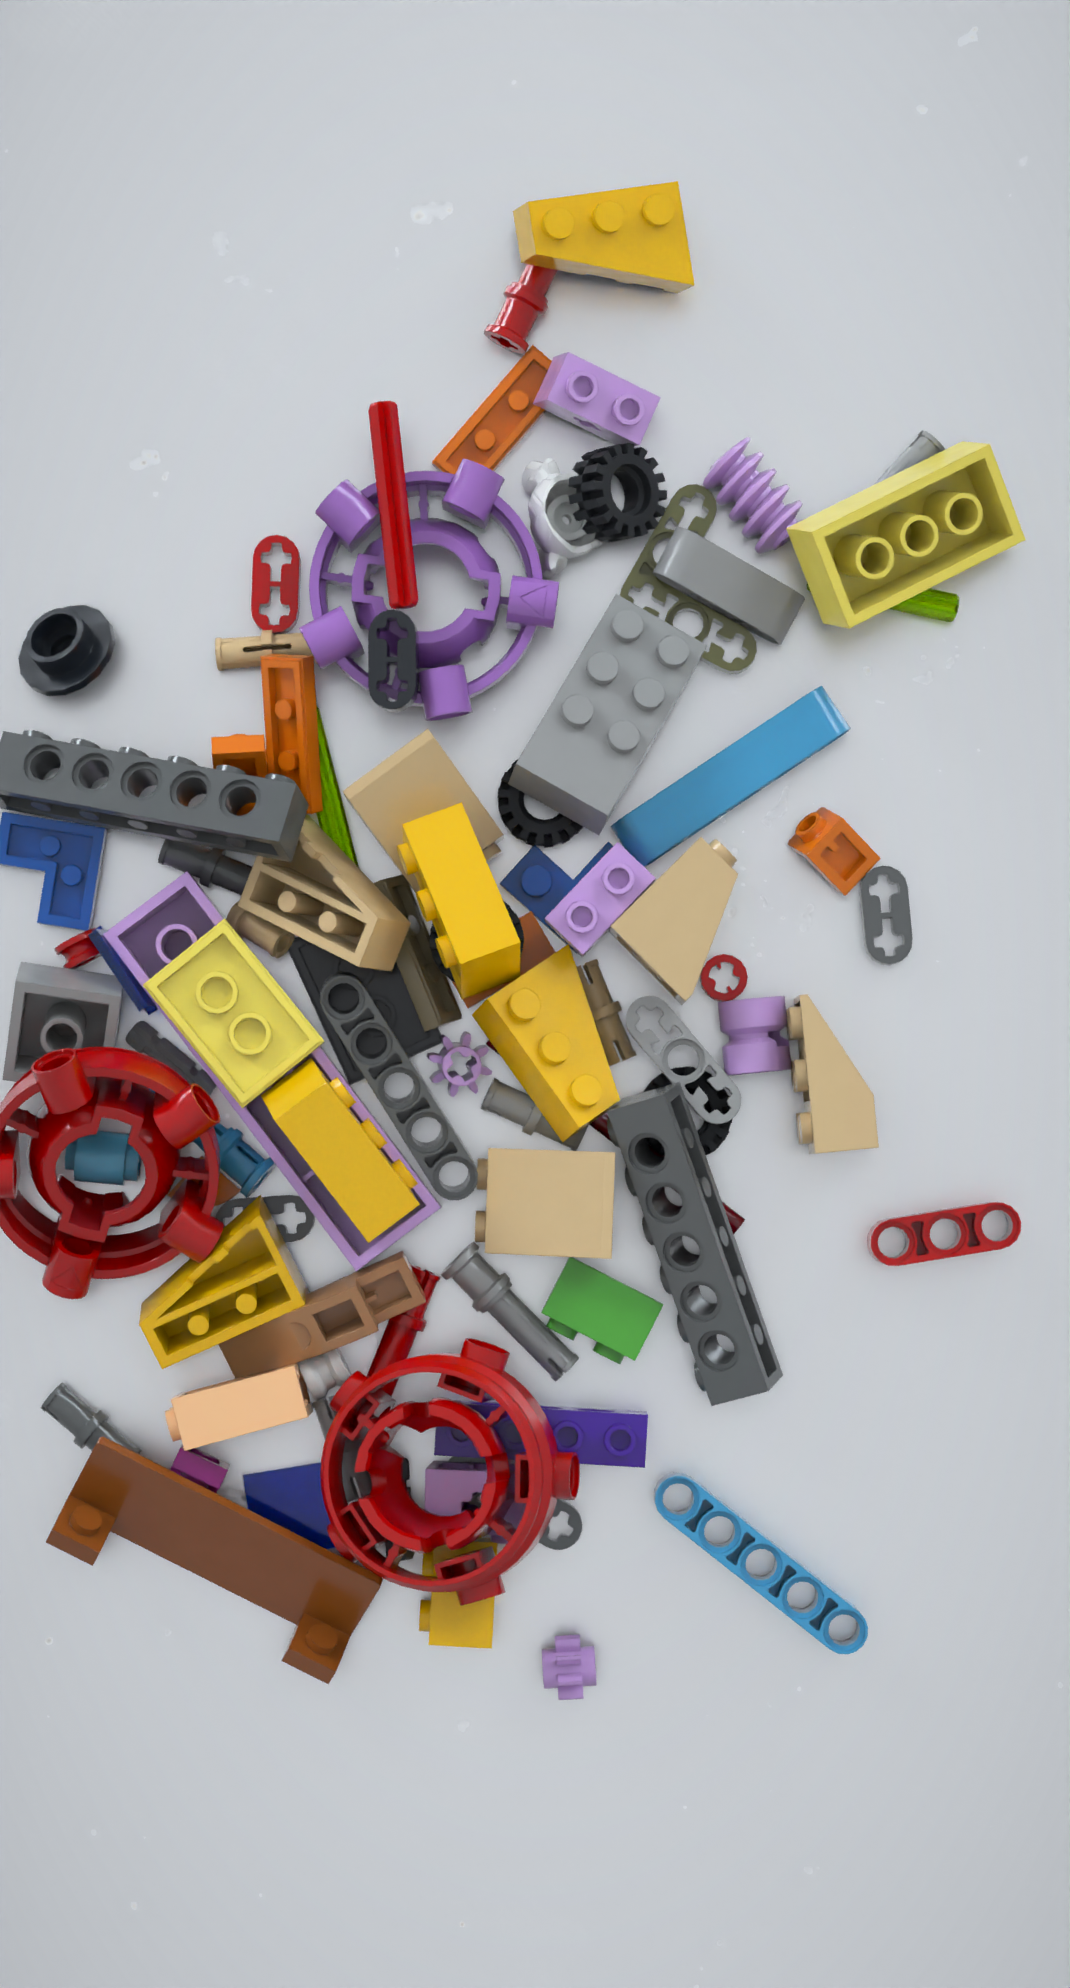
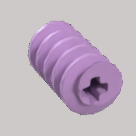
(753, 497)

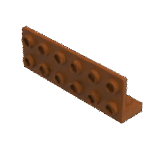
(221, 1544)

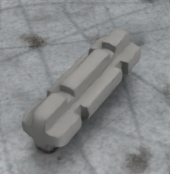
(145, 1039)

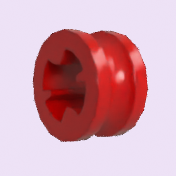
(78, 950)
(738, 971)

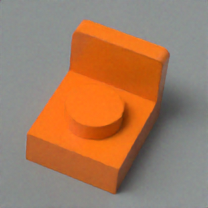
(833, 849)

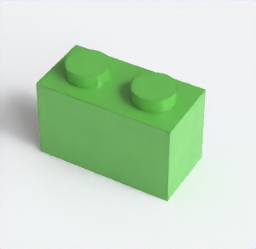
(600, 1309)

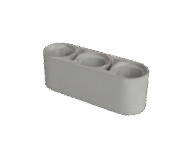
(728, 585)

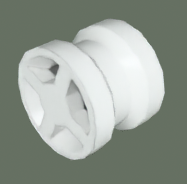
(324, 1372)

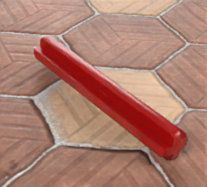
(393, 505)

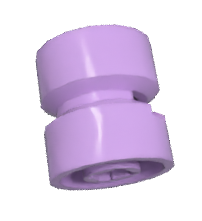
(754, 1035)

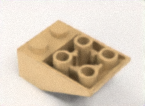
(835, 1096)

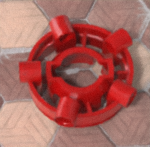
(77, 1093)
(392, 1514)

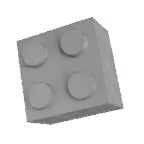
(59, 1011)

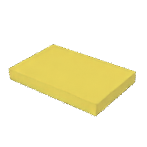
(233, 1013)

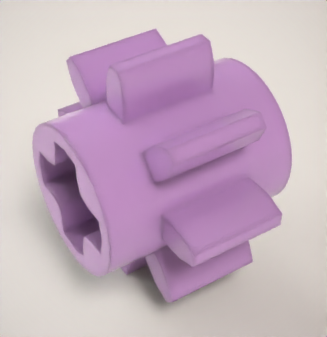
(473, 1065)
(569, 1667)

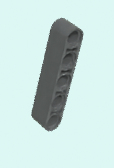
(402, 1111)

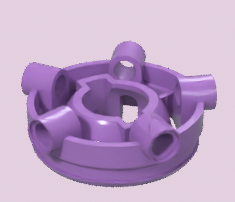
(466, 494)

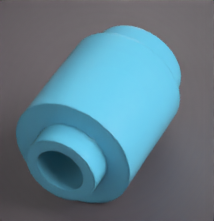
(103, 1159)

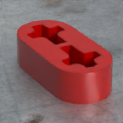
(263, 585)

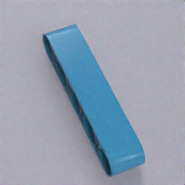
(731, 777)
(777, 1582)

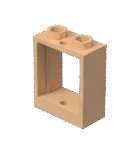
(238, 1407)

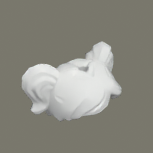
(546, 508)

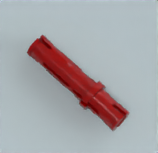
(403, 1329)

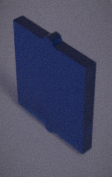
(122, 973)
(292, 1500)

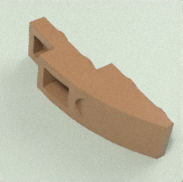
(329, 1318)

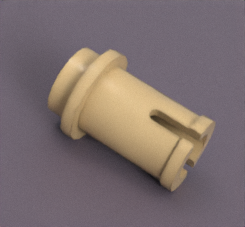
(259, 931)

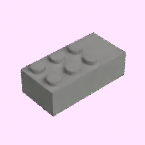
(607, 714)

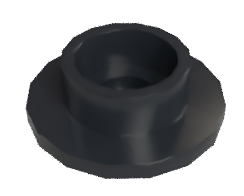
(66, 650)

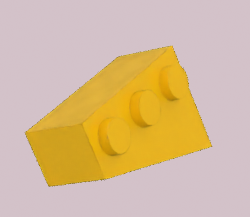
(610, 234)
(461, 900)
(552, 1043)
(341, 1149)
(233, 1290)

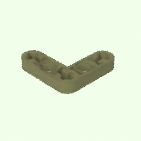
(642, 576)

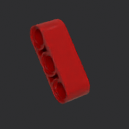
(969, 1233)

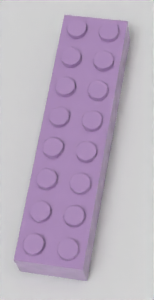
(149, 942)

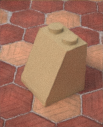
(413, 785)
(678, 917)
(547, 1203)

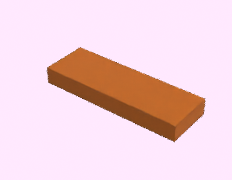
(500, 419)
(292, 723)

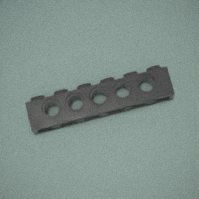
(265, 831)
(667, 1118)

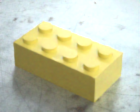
(906, 534)

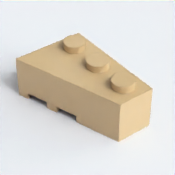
(326, 902)

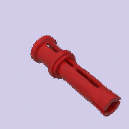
(521, 308)

